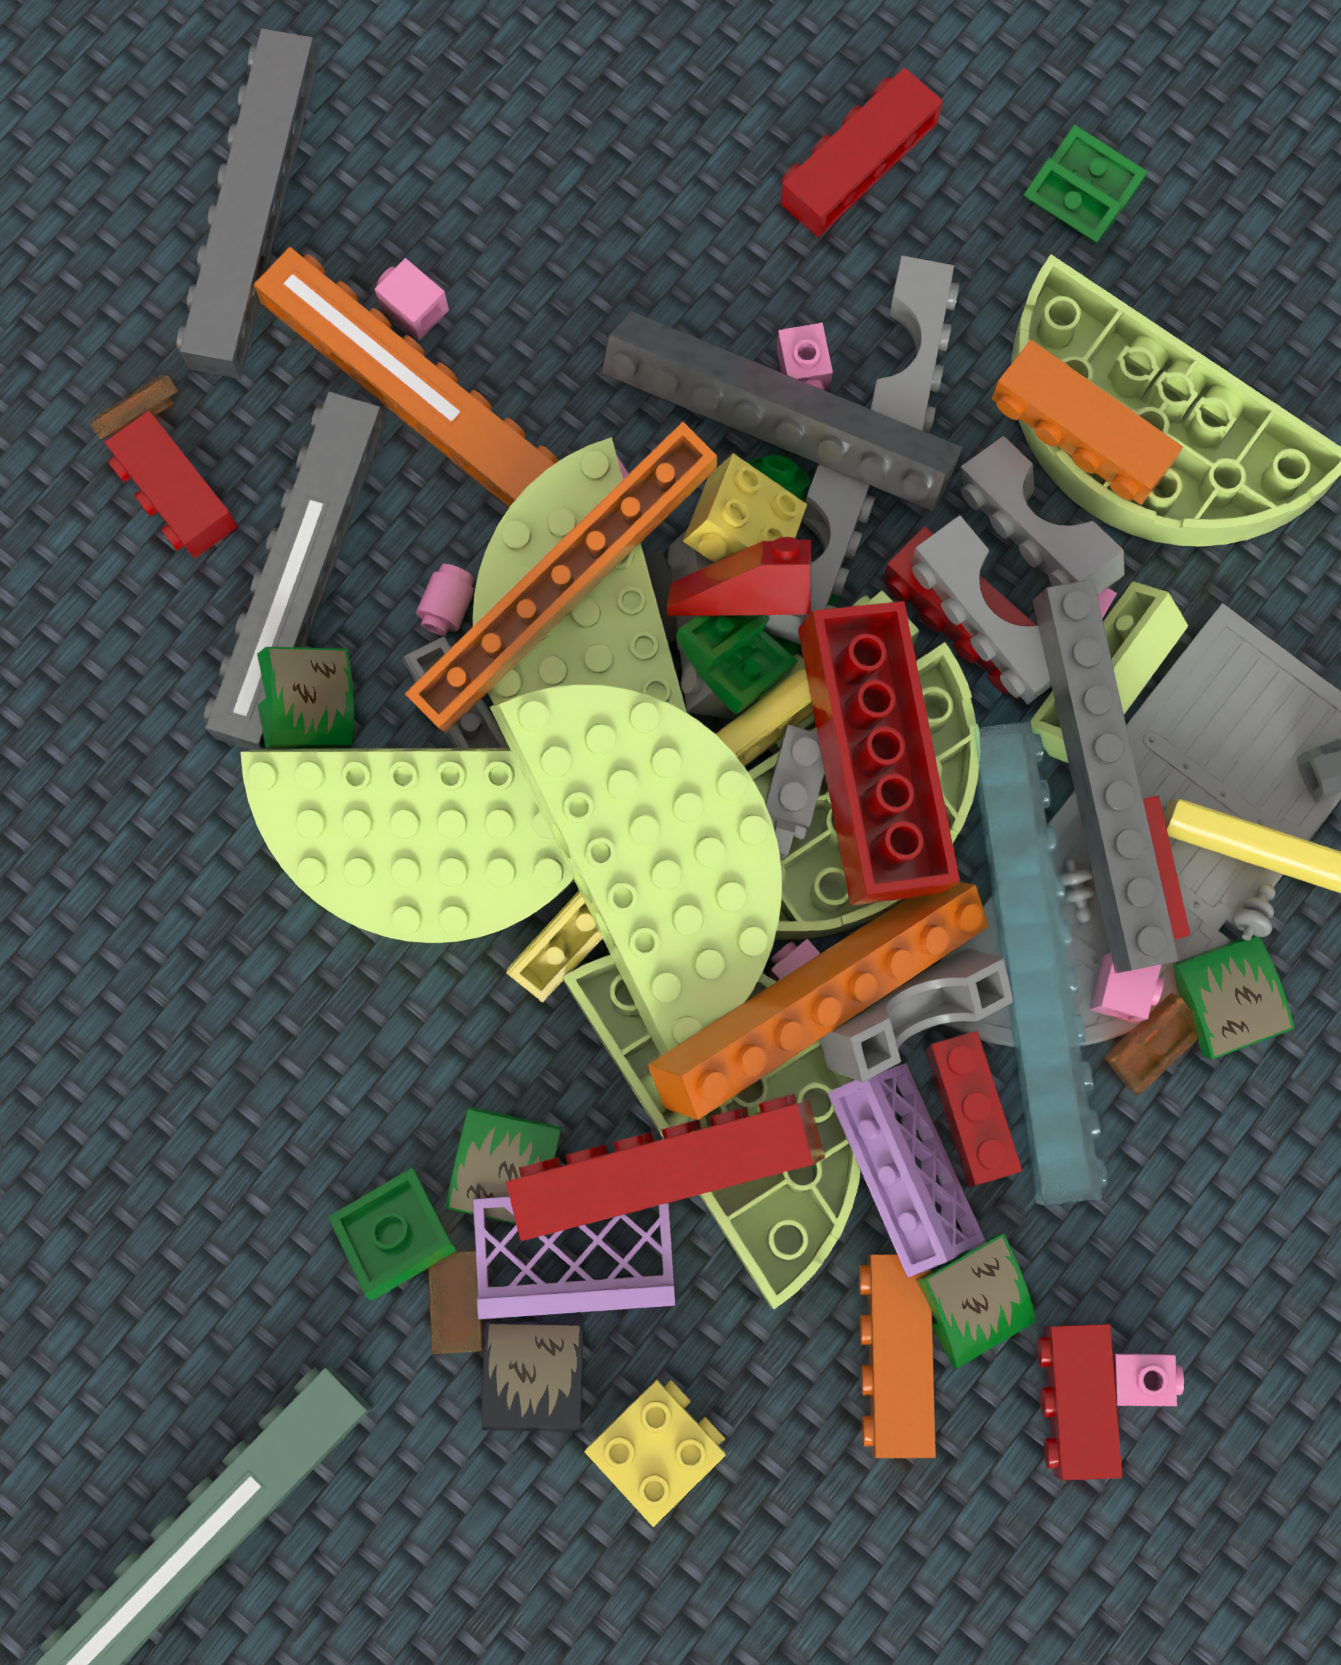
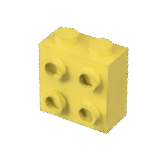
(740, 511)
(657, 1450)

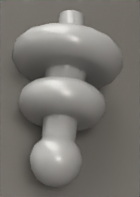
(1078, 893)
(1256, 915)

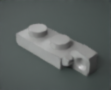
(794, 786)

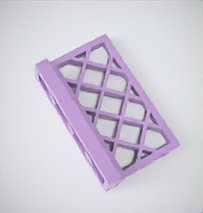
(898, 1186)
(571, 1295)

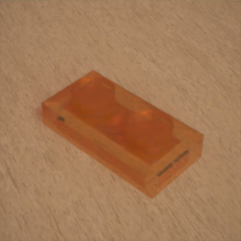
(151, 397)
(1154, 1044)
(454, 1304)

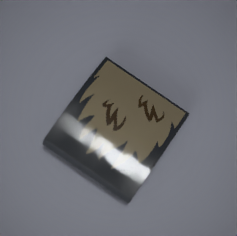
(532, 1376)

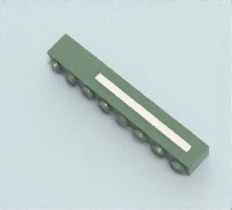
(213, 1525)

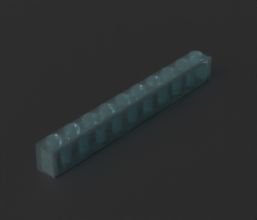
(1035, 960)

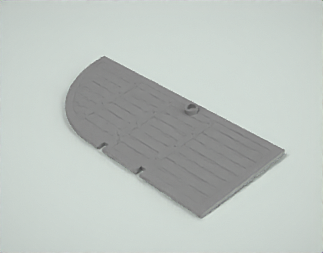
(1219, 736)

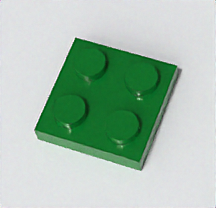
(391, 1234)

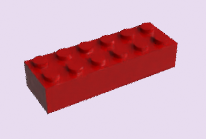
(877, 753)
(665, 1170)

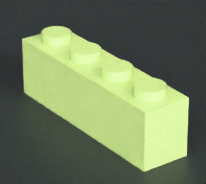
(1139, 637)

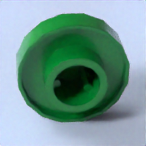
(783, 472)

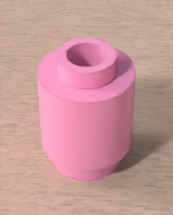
(446, 600)

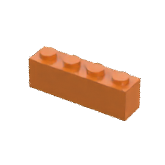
(1085, 423)
(899, 1361)

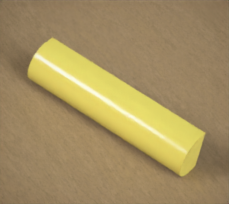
(767, 719)
(1254, 844)
(556, 949)

